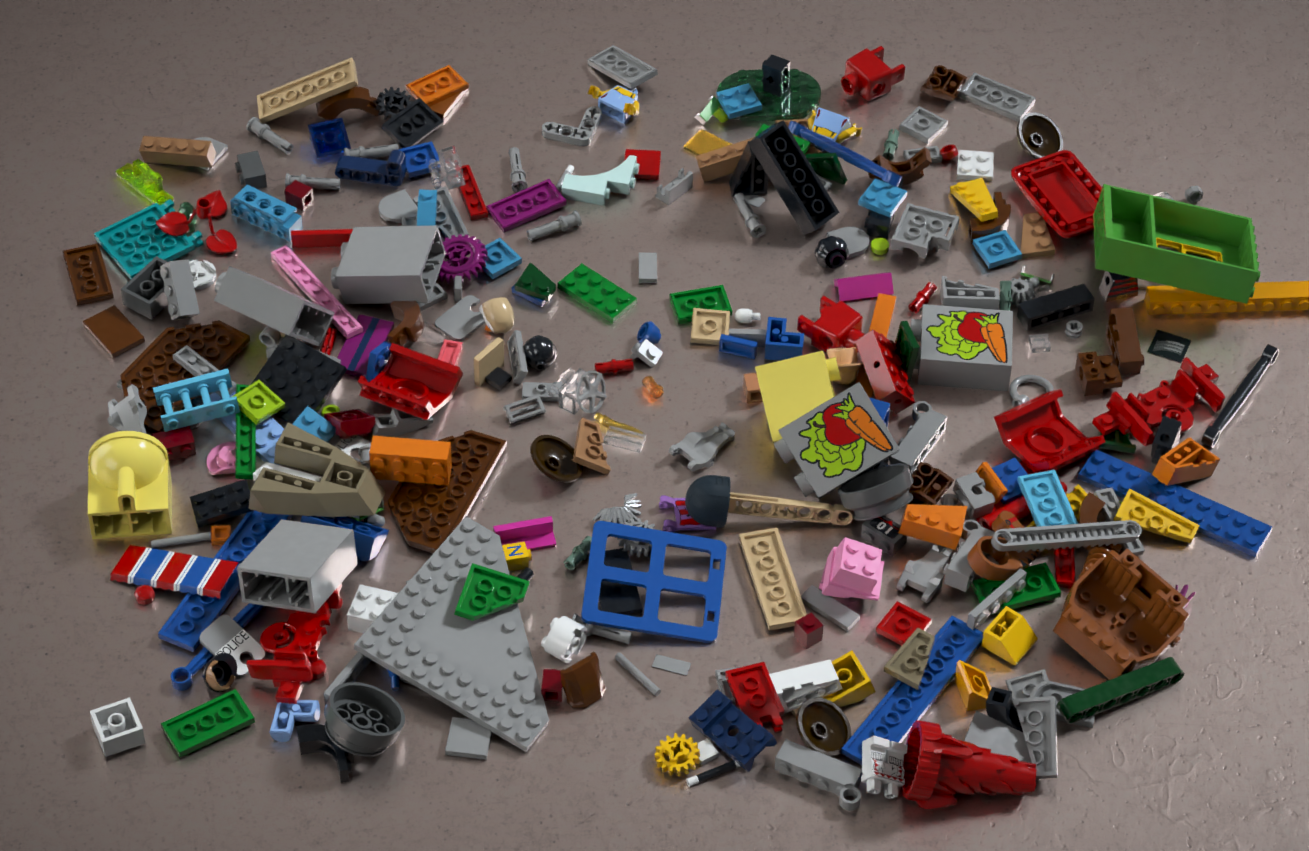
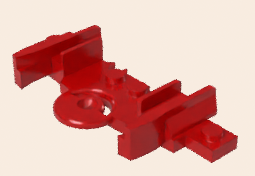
(1178, 398)
(292, 662)

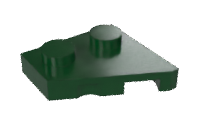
(827, 166)
(535, 284)
(1117, 441)

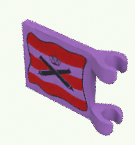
(682, 517)

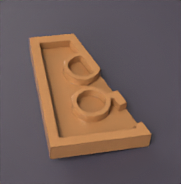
(1035, 237)
(589, 447)

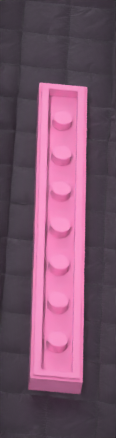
(316, 291)

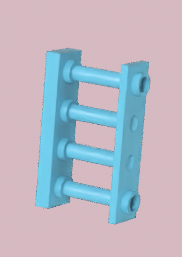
(194, 387)

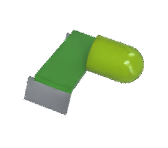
(712, 109)

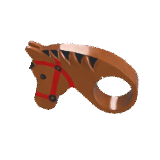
(1008, 561)

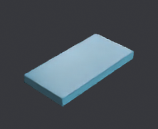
(1046, 499)

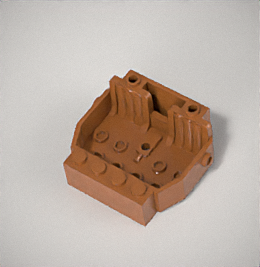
(1128, 589)

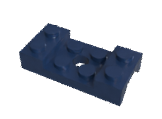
(718, 717)

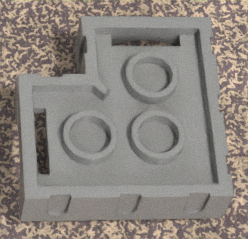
(923, 230)

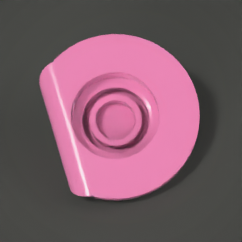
(222, 459)

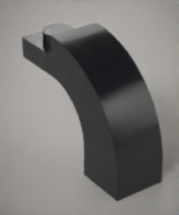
(1001, 708)
(314, 739)

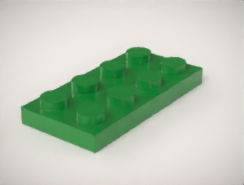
(597, 293)
(1039, 587)
(207, 723)

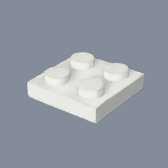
(975, 165)

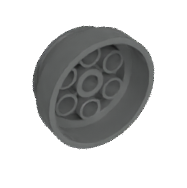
(877, 491)
(362, 719)

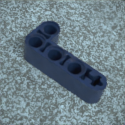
(372, 170)

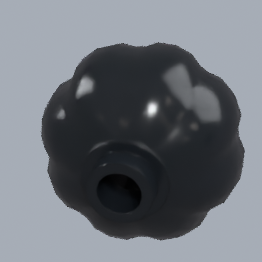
(828, 249)
(539, 352)

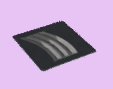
(1169, 346)

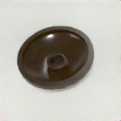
(1039, 135)
(555, 459)
(823, 726)

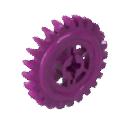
(458, 264)

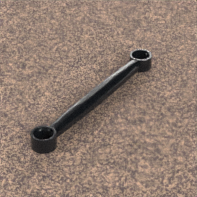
(1243, 391)

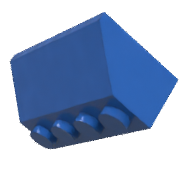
(367, 536)

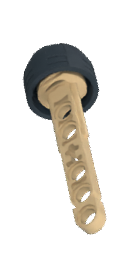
(710, 501)

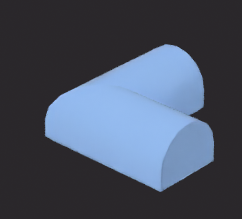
(287, 714)

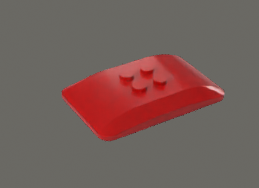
(1060, 191)

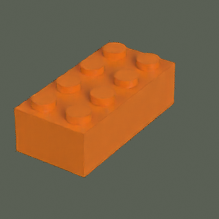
(410, 460)

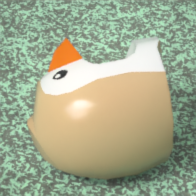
(498, 315)

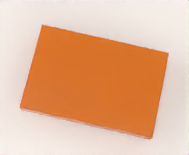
(437, 86)

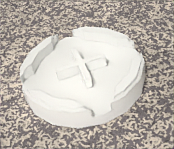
(202, 273)

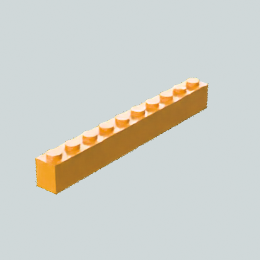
(1266, 297)

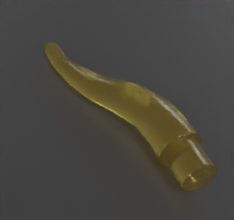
(606, 421)

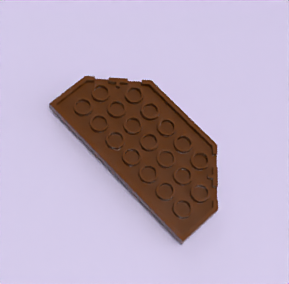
(156, 367)
(433, 511)

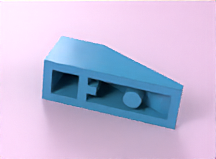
(427, 207)

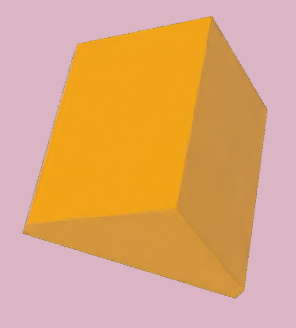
(972, 686)

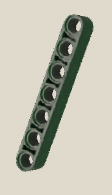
(1120, 690)

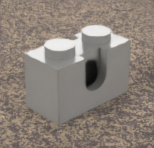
(972, 493)

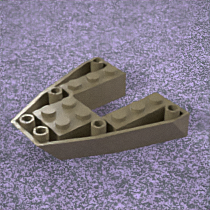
(343, 491)

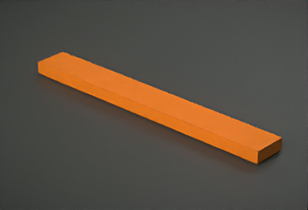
(880, 323)

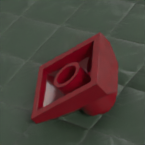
(351, 422)

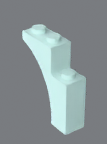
(597, 188)

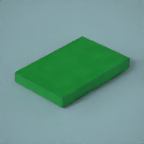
(703, 298)

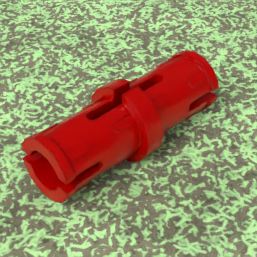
(922, 297)
(614, 366)

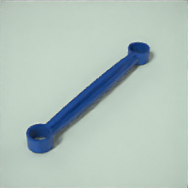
(845, 153)
(205, 655)

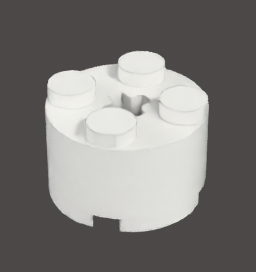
(564, 638)

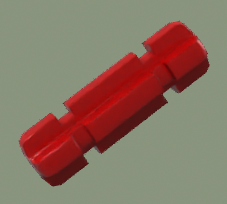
(328, 341)

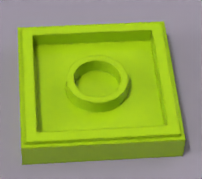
(258, 402)

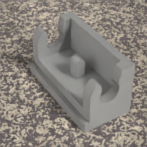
(675, 188)

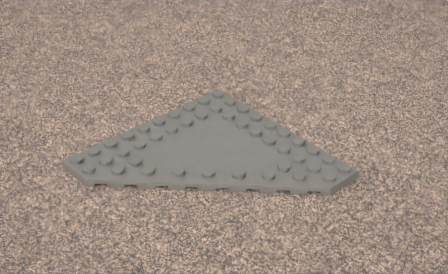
(467, 664)

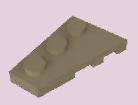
(911, 659)

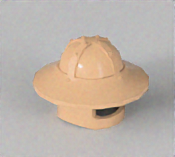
(847, 363)

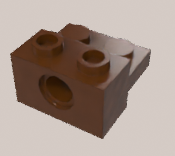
(1097, 373)

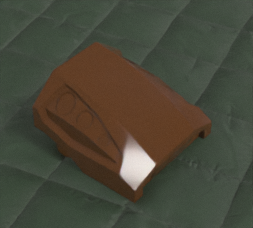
(944, 83)
(929, 484)
(583, 682)

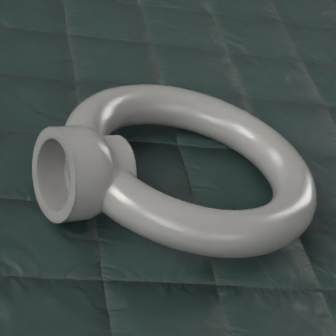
(1019, 399)

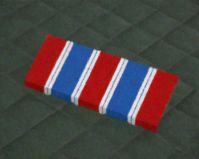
(173, 571)

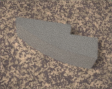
(397, 423)

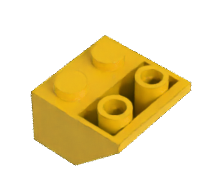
(1009, 636)

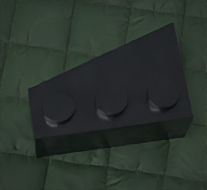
(748, 175)

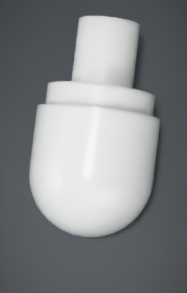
(746, 316)

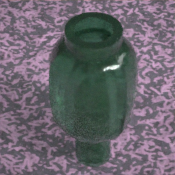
(187, 209)

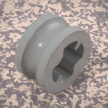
(1074, 324)

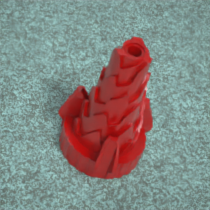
(942, 765)

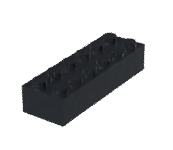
(793, 177)

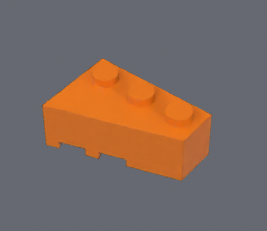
(1185, 463)
(934, 523)

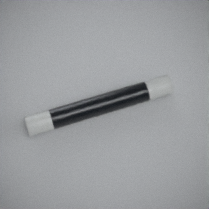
(712, 773)

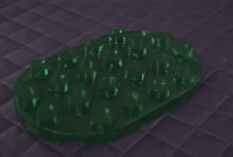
(798, 100)

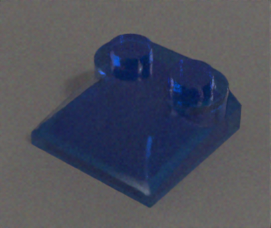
(329, 137)

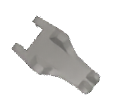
(128, 413)
(703, 447)
(926, 572)

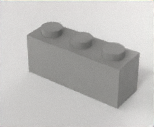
(179, 289)

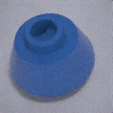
(650, 332)

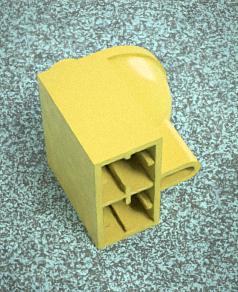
(795, 387)
(129, 486)

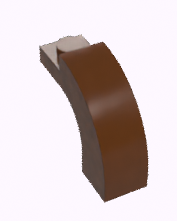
(350, 99)
(910, 170)
(979, 229)
(411, 325)
(1088, 513)

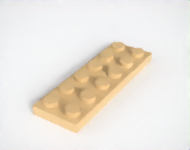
(307, 90)
(772, 578)

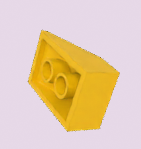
(853, 680)

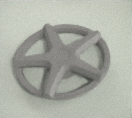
(590, 391)

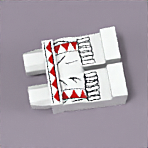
(883, 766)

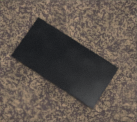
(615, 596)

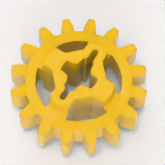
(676, 755)

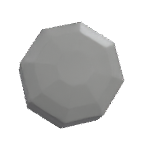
(1193, 194)

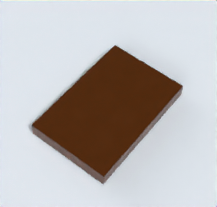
(113, 331)

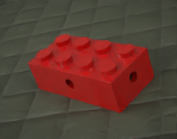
(885, 371)

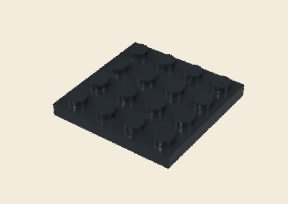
(299, 377)

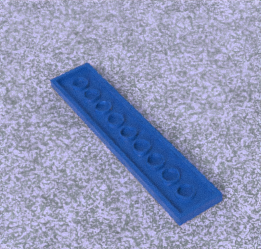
(1214, 518)
(199, 611)
(905, 704)

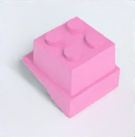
(853, 571)

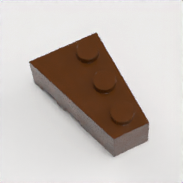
(1124, 341)

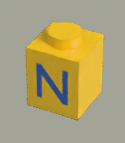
(517, 556)

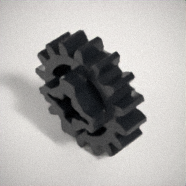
(394, 102)

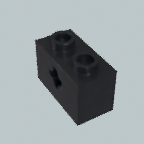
(776, 75)

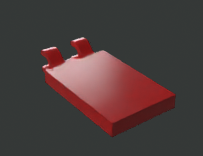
(756, 694)

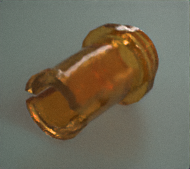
(654, 389)

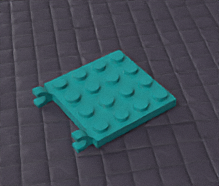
(139, 240)

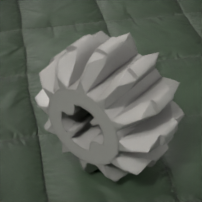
(1021, 291)

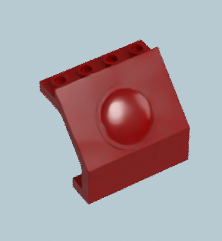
(413, 383)
(1042, 434)

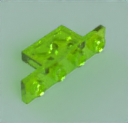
(144, 181)

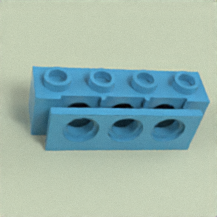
(266, 212)

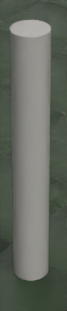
(181, 540)
(637, 674)

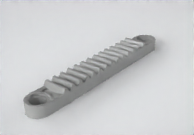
(1066, 536)

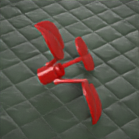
(209, 206)

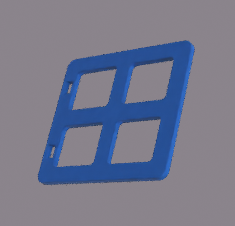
(654, 582)

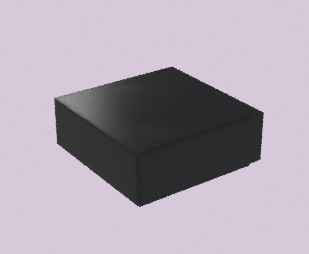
(498, 378)

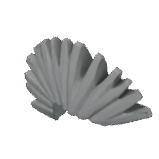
(621, 514)

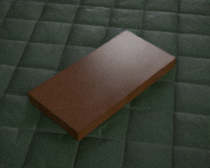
(88, 274)

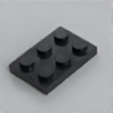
(412, 124)
(221, 503)

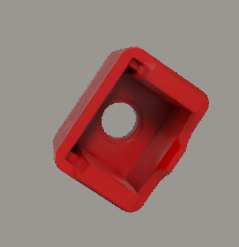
(870, 75)
(835, 328)

